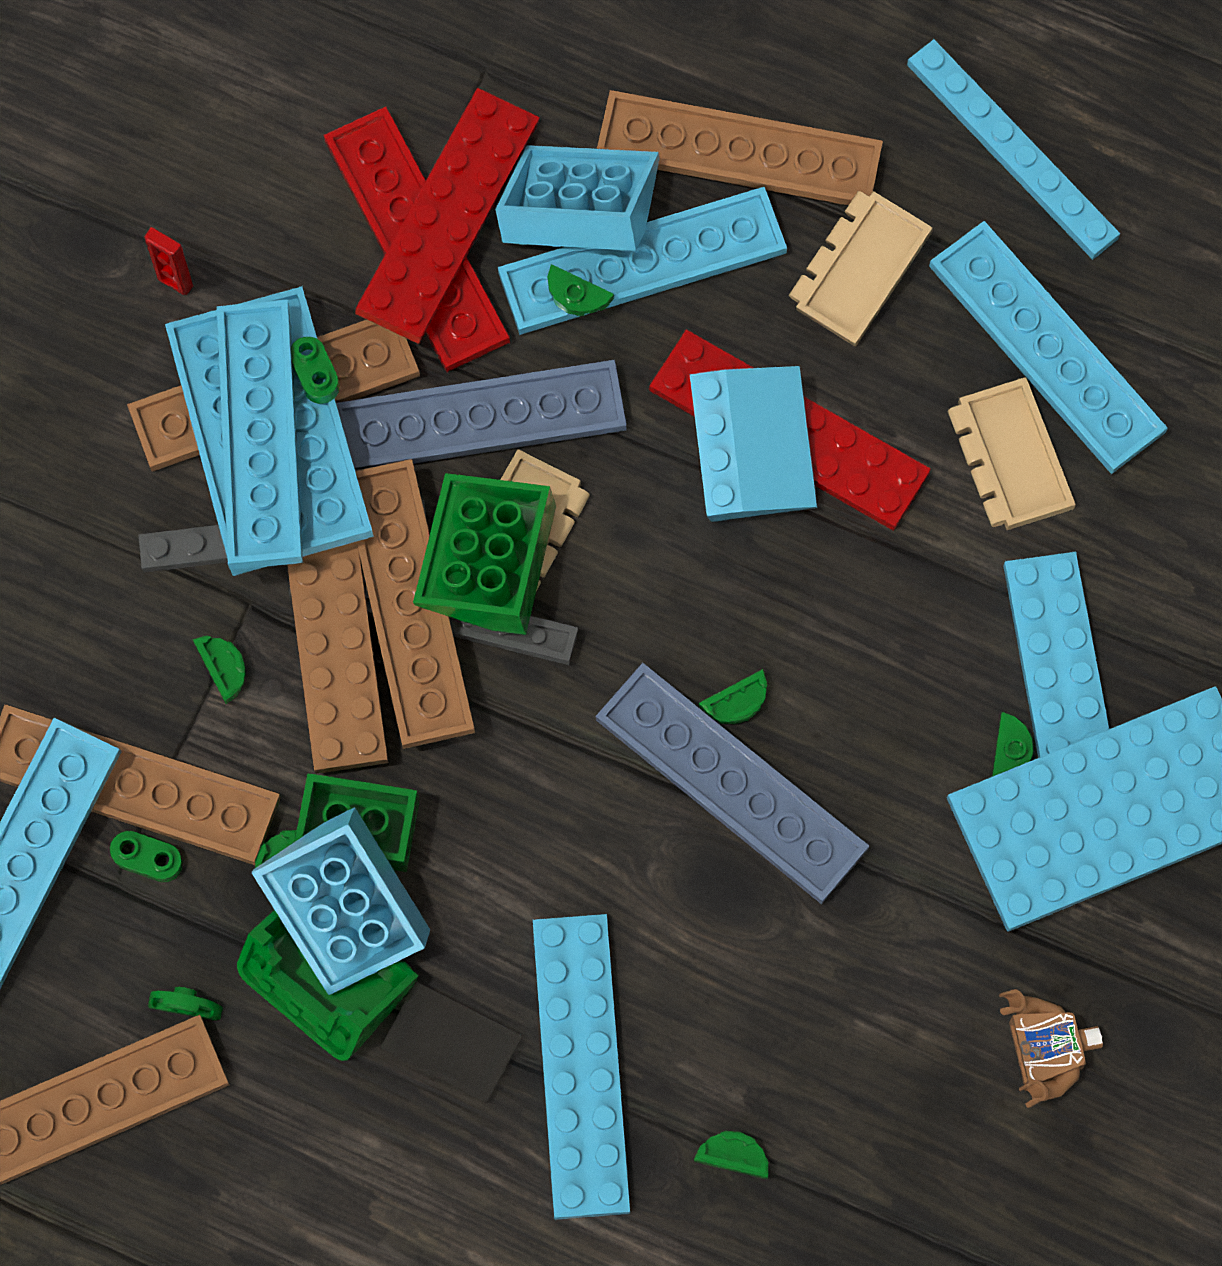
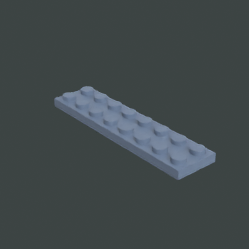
(484, 415)
(732, 783)

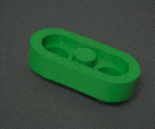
(312, 367)
(144, 857)

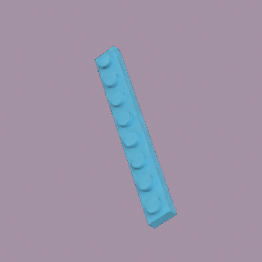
(1013, 149)

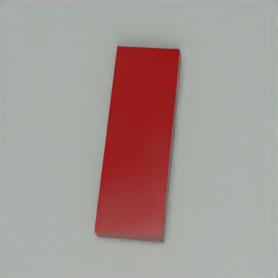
(168, 261)

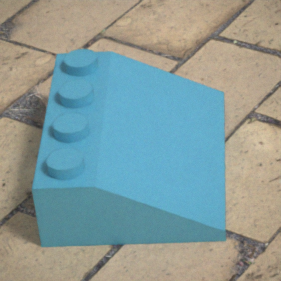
(578, 198)
(753, 442)
(342, 902)

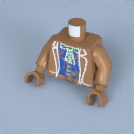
(1047, 1045)

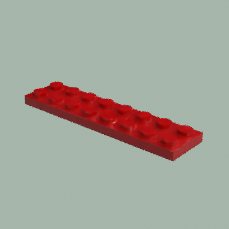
(385, 187)
(447, 216)
(843, 456)

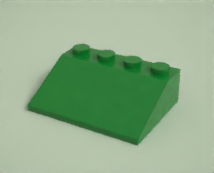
(486, 551)

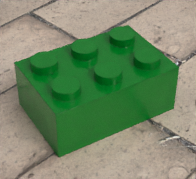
(386, 811)

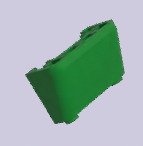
(336, 1021)

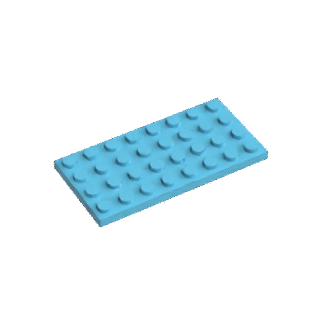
(328, 484)
(1098, 811)

